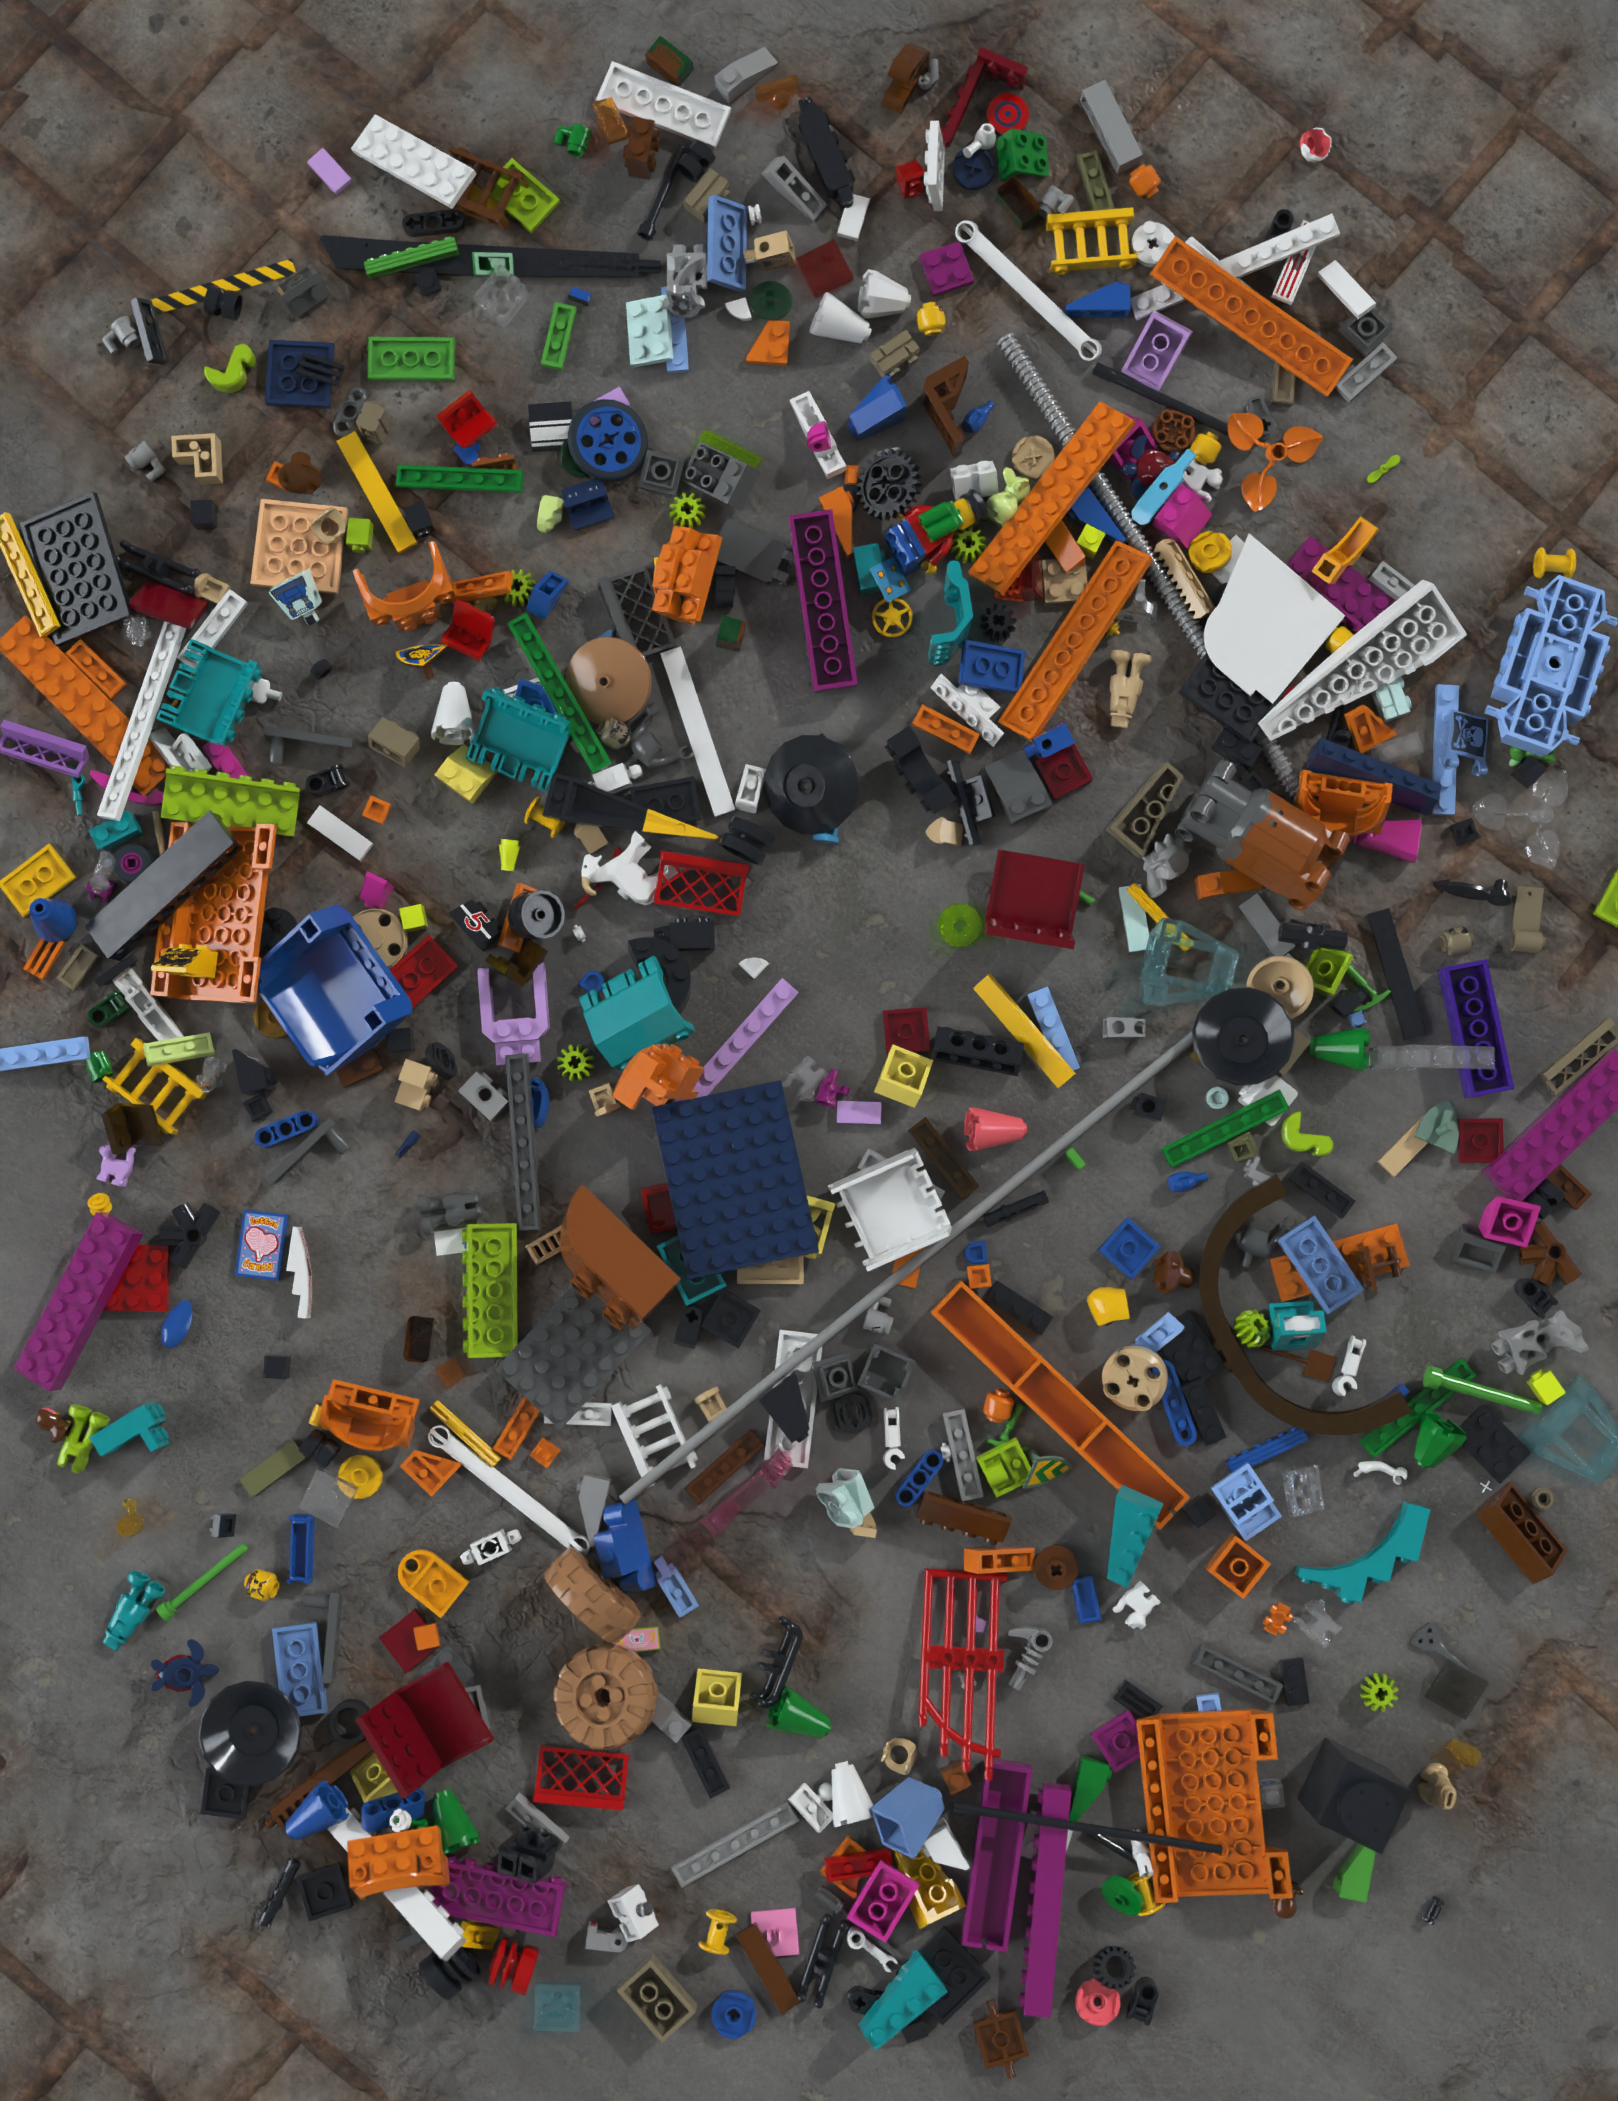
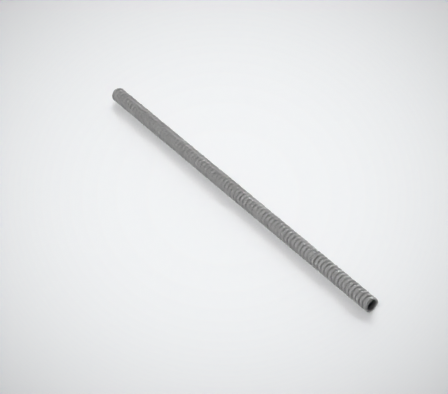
(1134, 538)

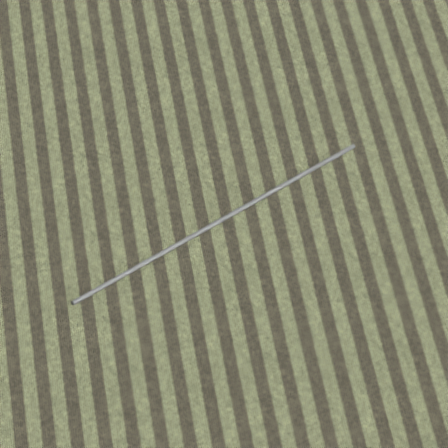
(906, 1269)

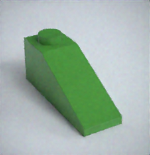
(1355, 1874)

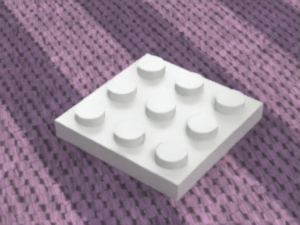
(935, 166)

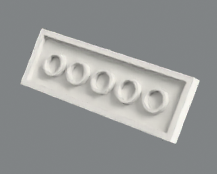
(667, 104)
(413, 161)
(789, 1344)

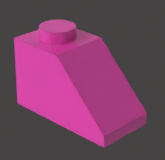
(375, 891)

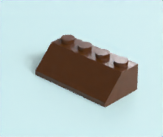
(963, 1516)
(1522, 1533)

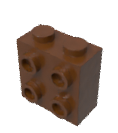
(641, 148)

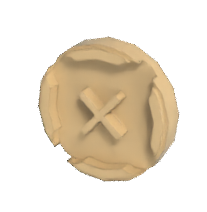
(1032, 457)

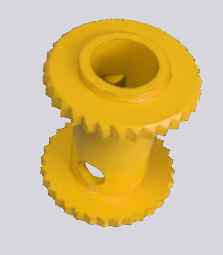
(1554, 563)
(535, 812)
(1145, 1887)
(717, 1933)

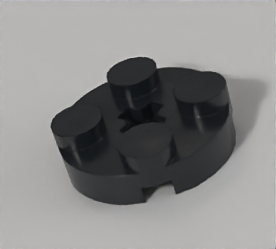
(272, 917)

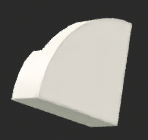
(739, 309)
(753, 966)

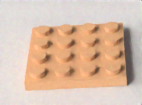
(289, 546)

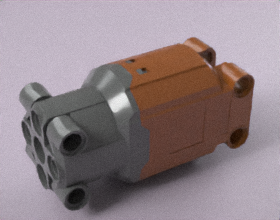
(1263, 836)

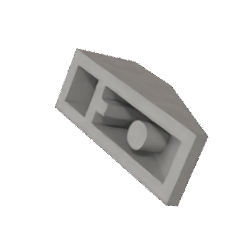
(744, 73)
(794, 187)
(593, 1499)
(670, 1719)

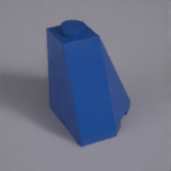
(878, 410)

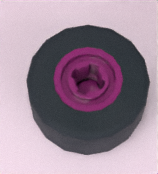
(127, 855)

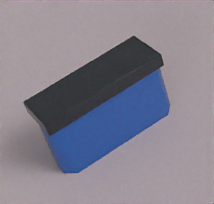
(579, 296)

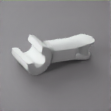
(1349, 1366)
(892, 1437)

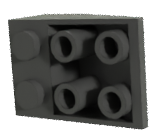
(720, 475)

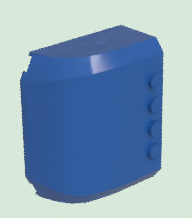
(331, 990)

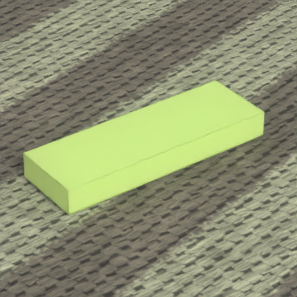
(178, 1049)

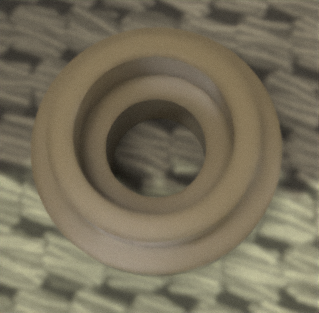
(1547, 1503)

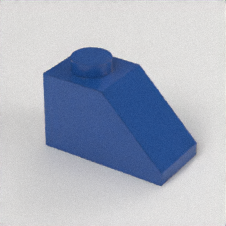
(546, 595)

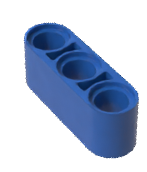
(276, 1131)
(910, 1485)
(377, 1812)

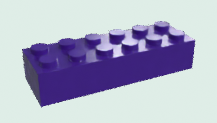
(1475, 1022)

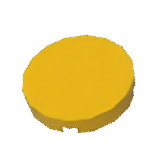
(1210, 552)
(363, 1473)

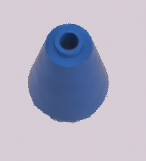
(53, 919)
(319, 1811)

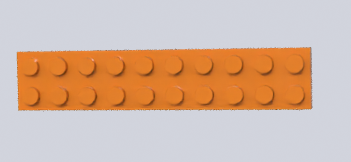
(1251, 316)
(1051, 498)
(1075, 640)
(78, 699)

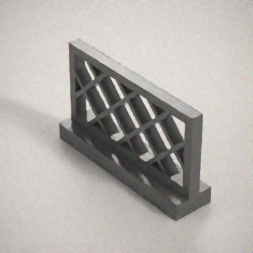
(617, 615)

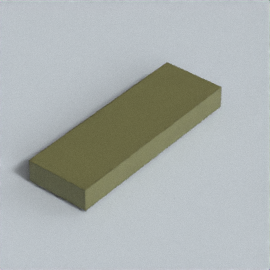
(1094, 181)
(272, 1468)

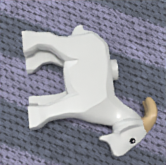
(625, 873)

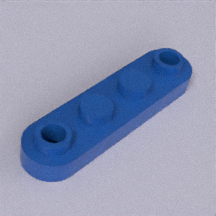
(1176, 1407)

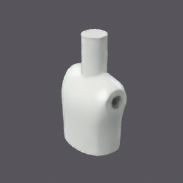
(262, 691)

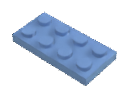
(726, 243)
(1320, 1264)
(301, 1667)

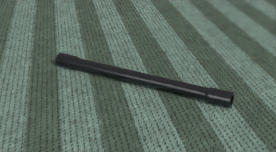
(1110, 375)

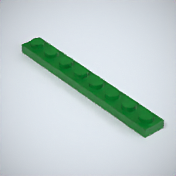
(559, 693)

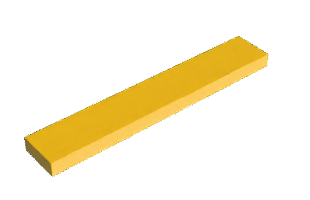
(377, 492)
(26, 577)
(1024, 1030)

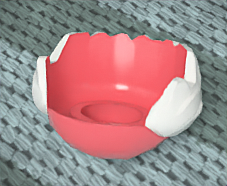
(1315, 145)

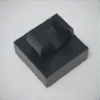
(1464, 832)
(223, 1525)

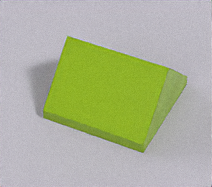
(1328, 969)

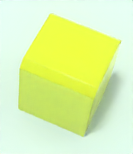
(413, 918)

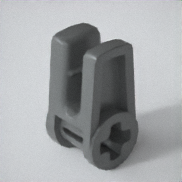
(1257, 406)

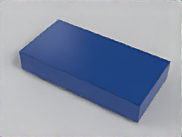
(1086, 1599)

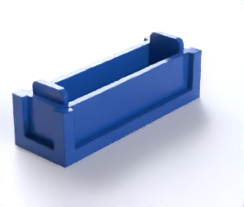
(301, 1548)

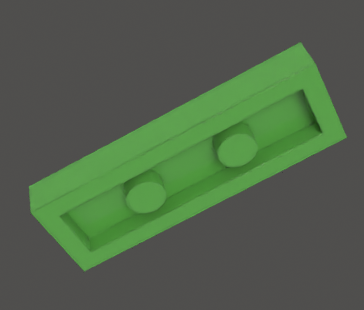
(558, 336)

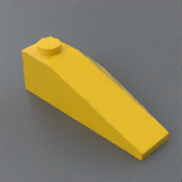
(936, 1894)

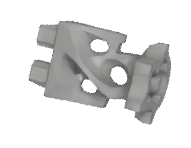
(683, 291)
(1521, 1340)

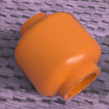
(1144, 181)
(998, 1405)

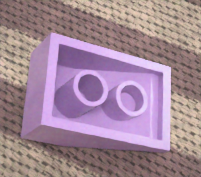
(1156, 351)

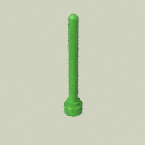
(167, 1609)

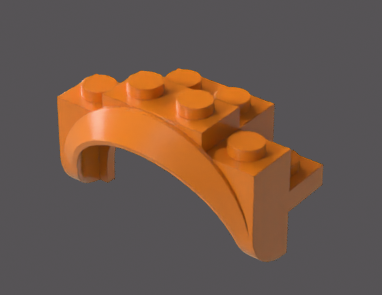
(685, 573)
(370, 1417)

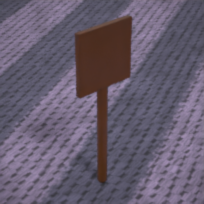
(1316, 1365)

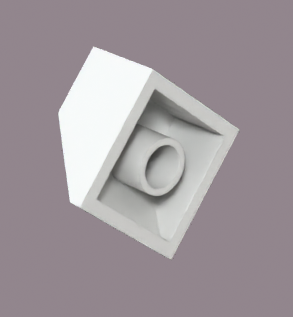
(944, 1847)

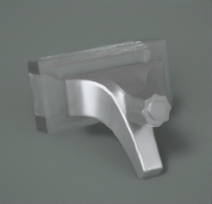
(1138, 607)

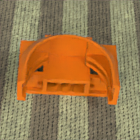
(413, 603)
(1341, 802)
(658, 1076)

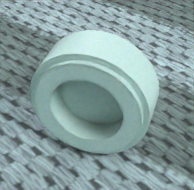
(1217, 1098)

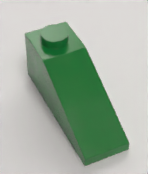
(1089, 1783)

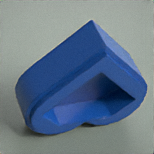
(468, 454)

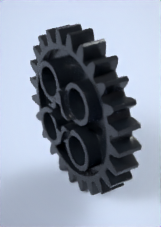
(890, 466)

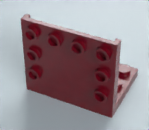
(1033, 899)
(424, 1728)

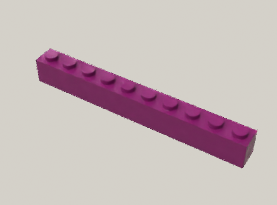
(1045, 1903)

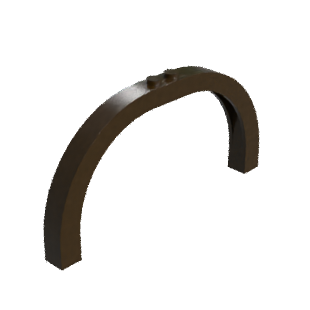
(1322, 1422)

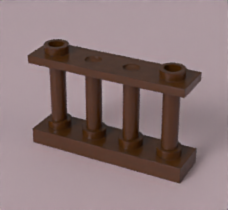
(479, 208)

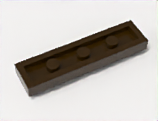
(943, 1158)

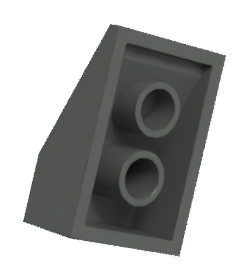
(1018, 787)

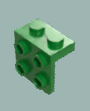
(1022, 153)

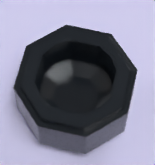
(321, 669)

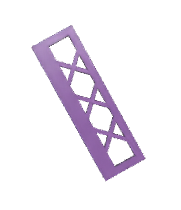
(43, 741)

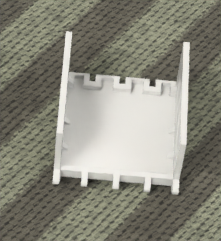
(892, 1208)

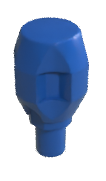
(977, 417)
(1185, 1180)

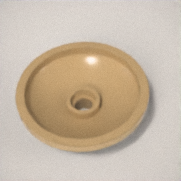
(1298, 982)

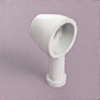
(984, 139)

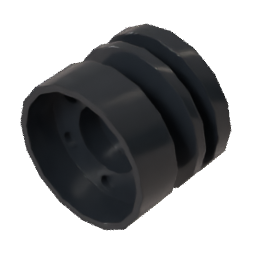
(448, 1975)

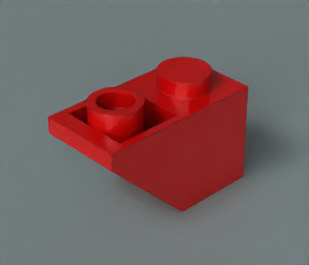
(910, 179)

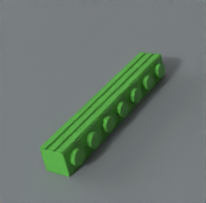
(411, 257)

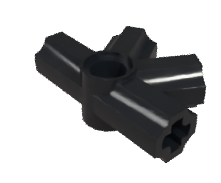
(1312, 935)
(180, 1234)

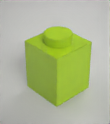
(359, 534)

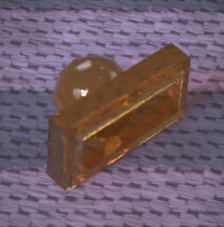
(777, 91)
(609, 120)

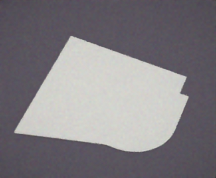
(1266, 623)

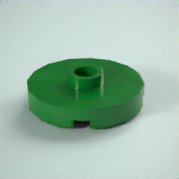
(1122, 1895)

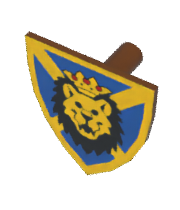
(420, 657)

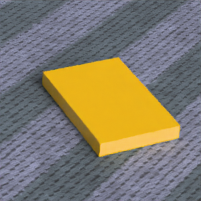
(36, 878)

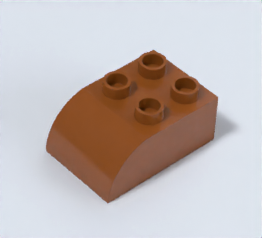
(612, 1262)

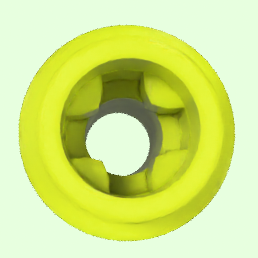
(508, 853)

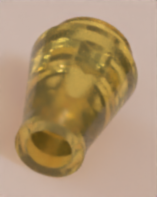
(1464, 1752)

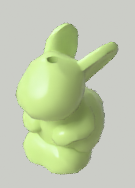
(1004, 505)

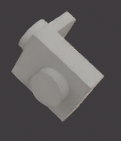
(1251, 1173)

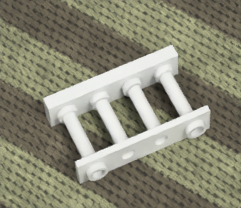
(631, 1433)

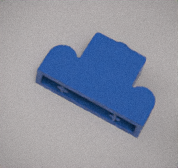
(624, 1548)

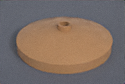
(626, 674)

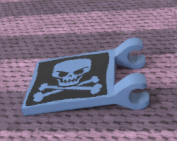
(1467, 739)

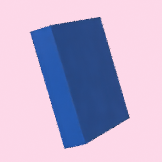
(1129, 1248)

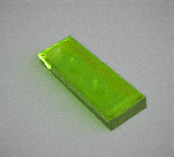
(730, 448)

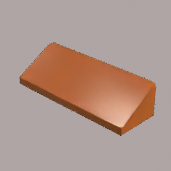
(1065, 548)

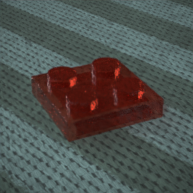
(824, 268)

